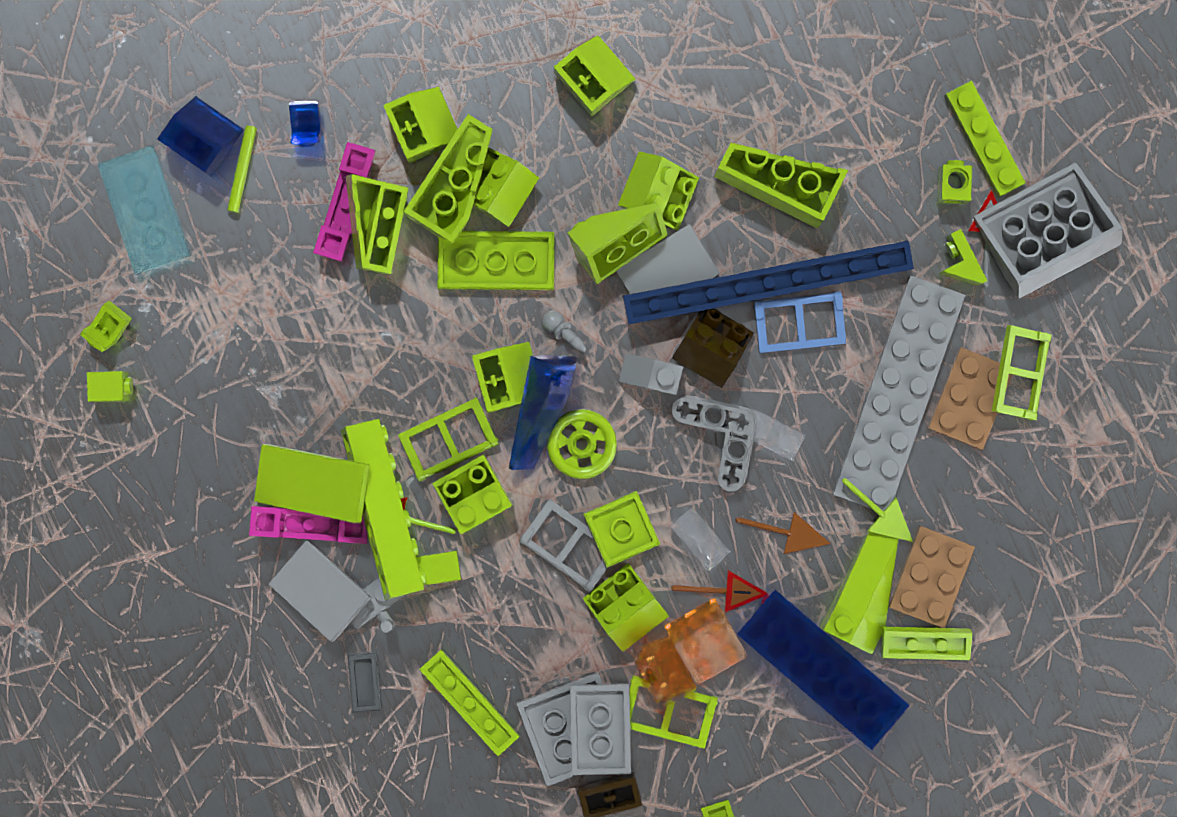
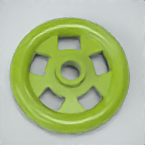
(599, 462)

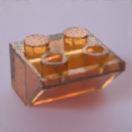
(665, 671)

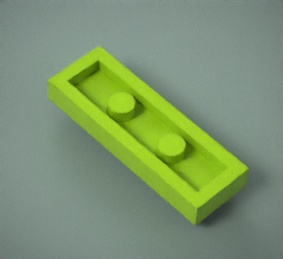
(926, 643)

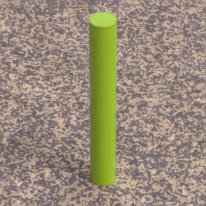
(241, 169)

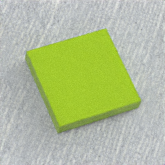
(621, 529)

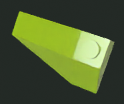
(450, 188)

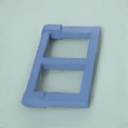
(840, 337)

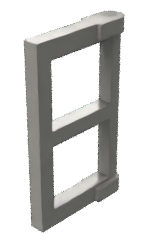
(557, 562)

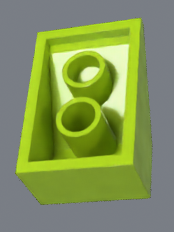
(615, 238)

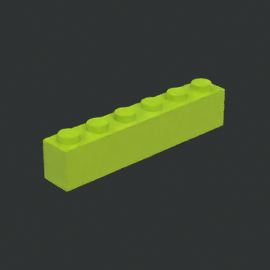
(383, 512)

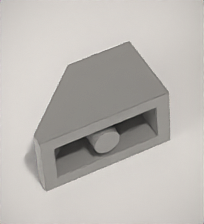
(651, 374)

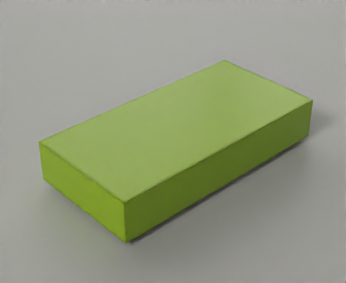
(440, 567)

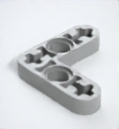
(733, 434)

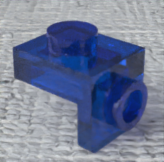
(305, 123)

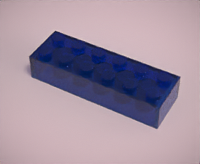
(822, 668)

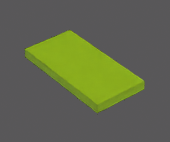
(497, 261)
(311, 483)

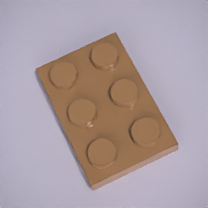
(967, 399)
(931, 576)

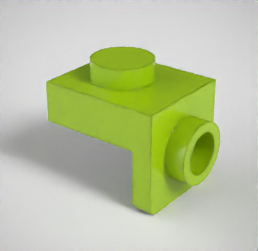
(106, 327)

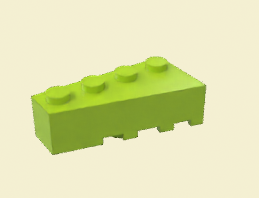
(782, 181)

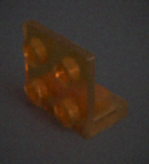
(706, 641)

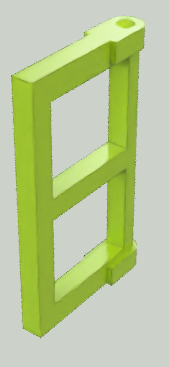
(1005, 369)
(456, 458)
(663, 732)

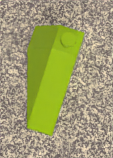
(864, 595)

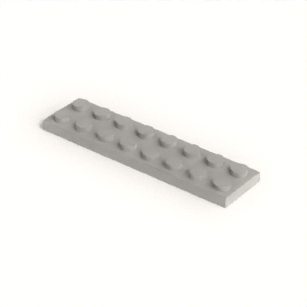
(899, 392)

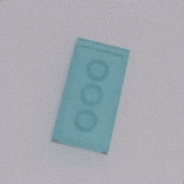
(144, 209)

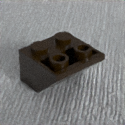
(713, 346)
(612, 797)

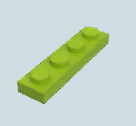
(984, 138)
(469, 702)

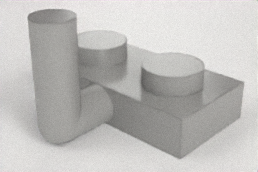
(376, 607)

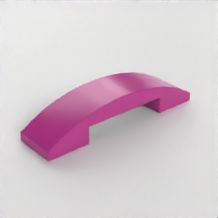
(337, 229)
(301, 525)

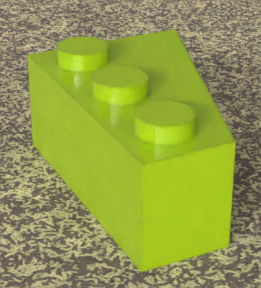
(375, 221)

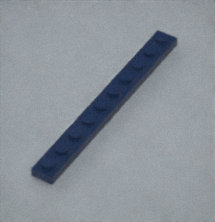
(767, 282)

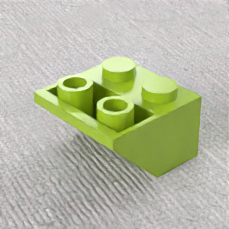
(593, 74)
(421, 123)
(659, 182)
(503, 187)
(503, 375)
(472, 494)
(625, 607)

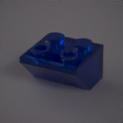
(200, 135)

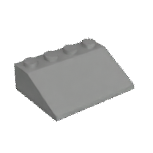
(1048, 230)

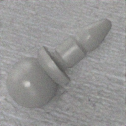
(554, 323)

